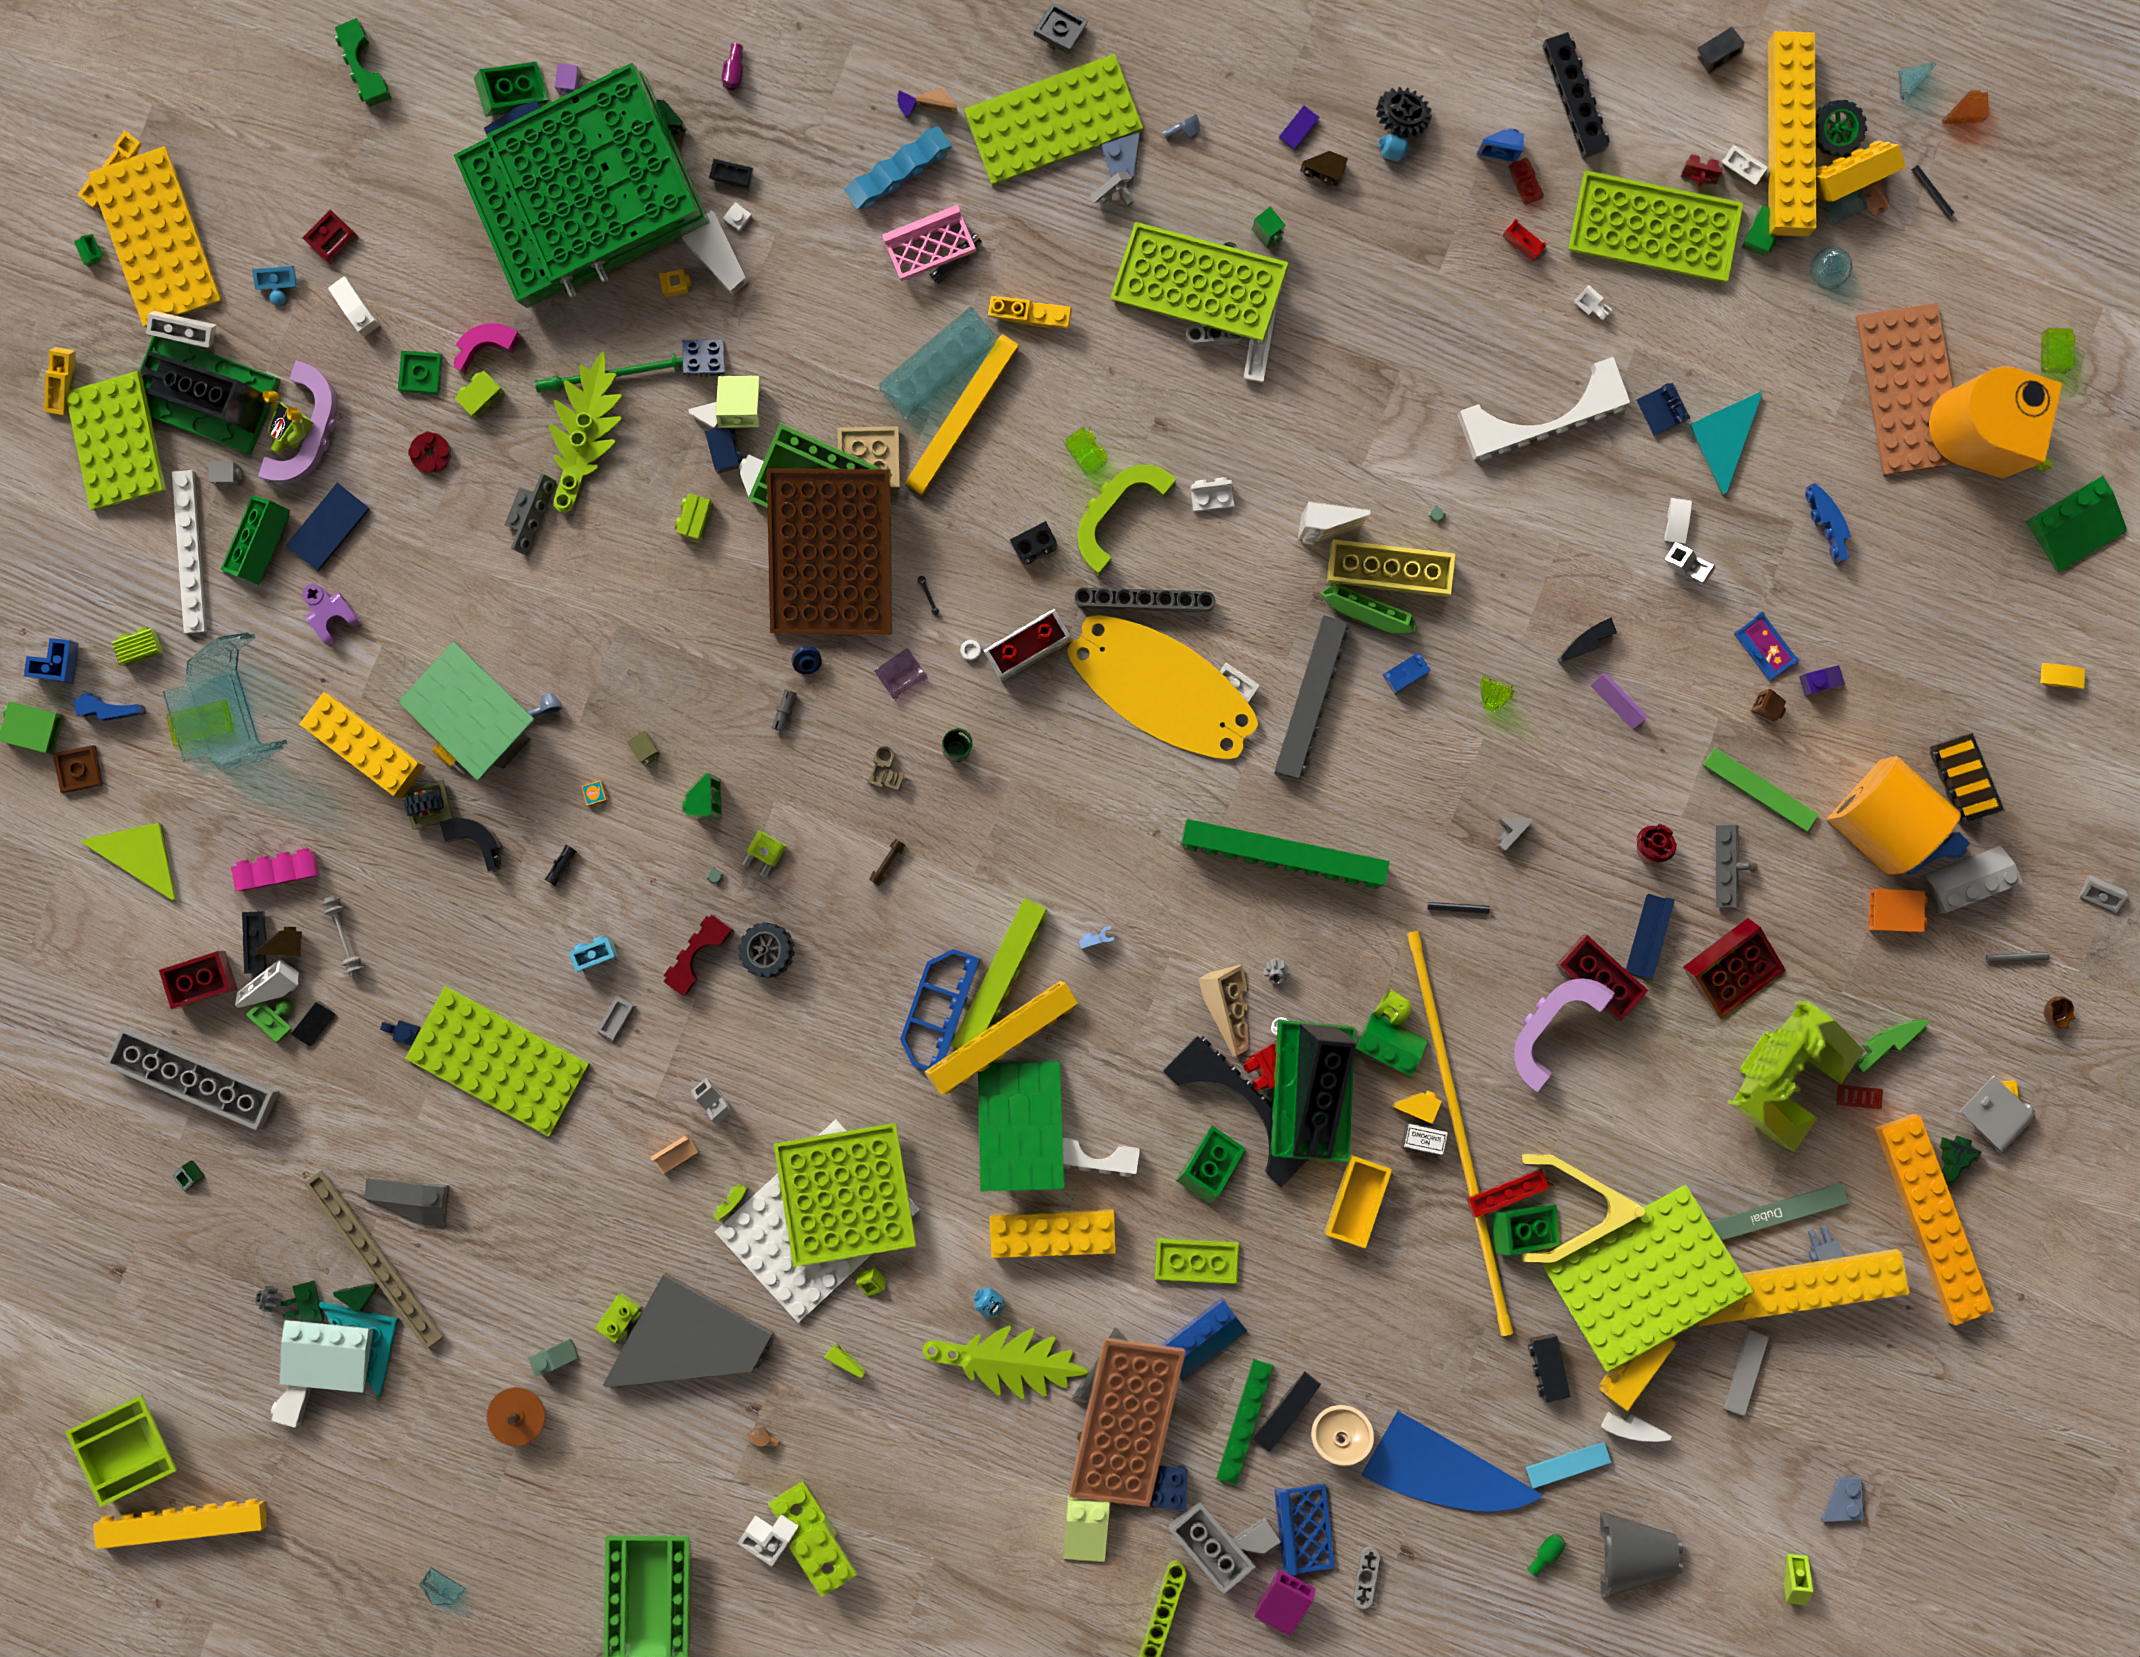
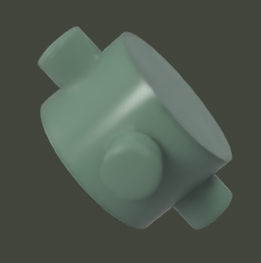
(1436, 514)
(715, 875)

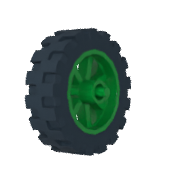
(1857, 130)

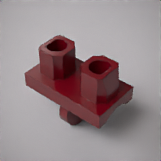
(1701, 172)

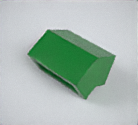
(88, 250)

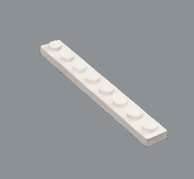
(189, 552)

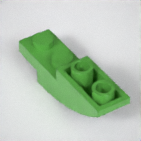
(1893, 1037)

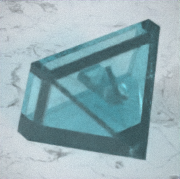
(1912, 76)
(441, 1589)

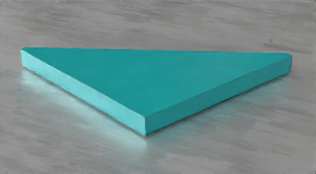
(1723, 437)
(383, 1337)

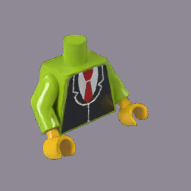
(287, 424)

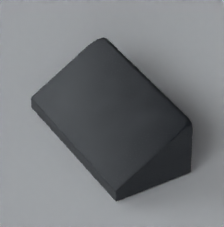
(313, 1023)

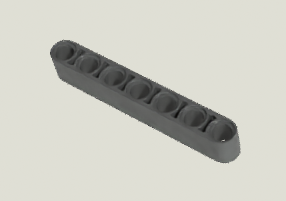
(1154, 595)

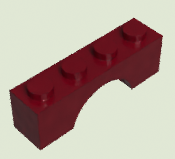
(682, 975)

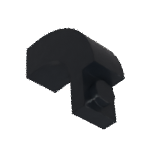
(461, 828)

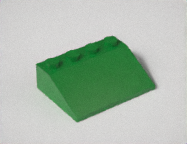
(2078, 523)

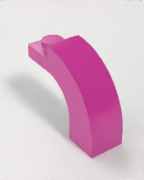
(481, 337)

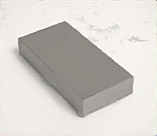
(615, 1018)

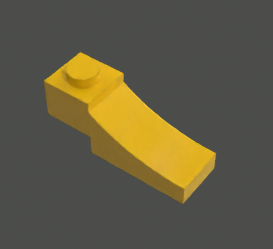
(58, 380)

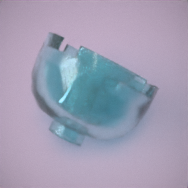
(1831, 267)

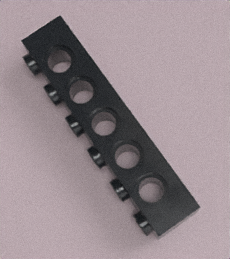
(1586, 144)

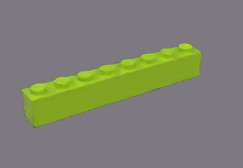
(1001, 972)

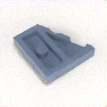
(1121, 154)
(1845, 1501)

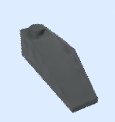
(415, 1200)

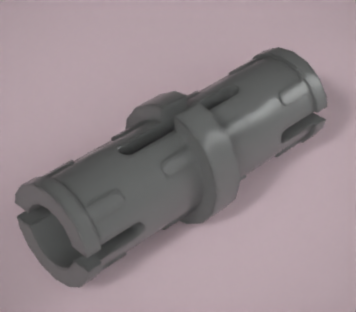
(783, 710)

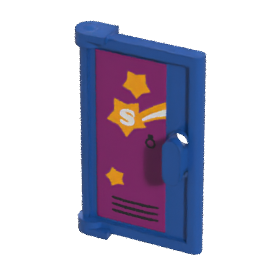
(1766, 645)

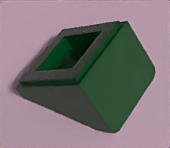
(188, 1175)

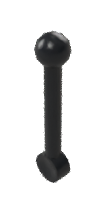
(922, 580)

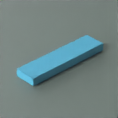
(1568, 1464)

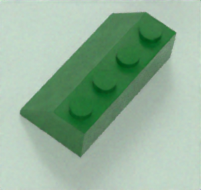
(255, 539)
(704, 799)

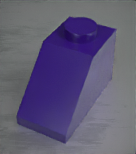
(1821, 680)

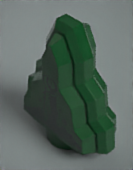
(1957, 1157)

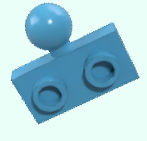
(275, 279)

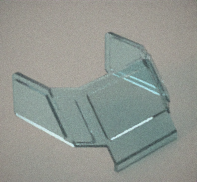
(199, 711)

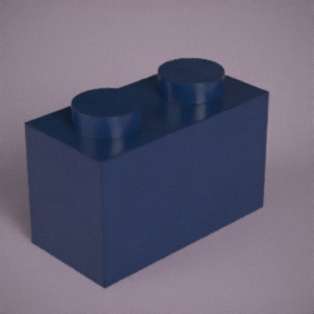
(723, 449)

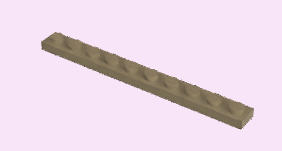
(373, 1259)

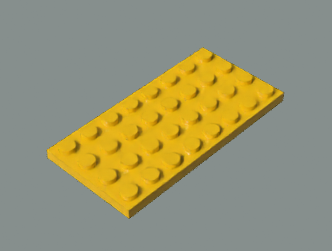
(154, 235)

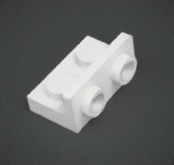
(1212, 494)

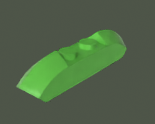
(1369, 610)

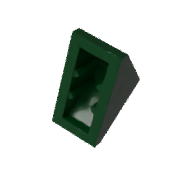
(357, 1296)

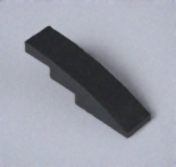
(1287, 1411)

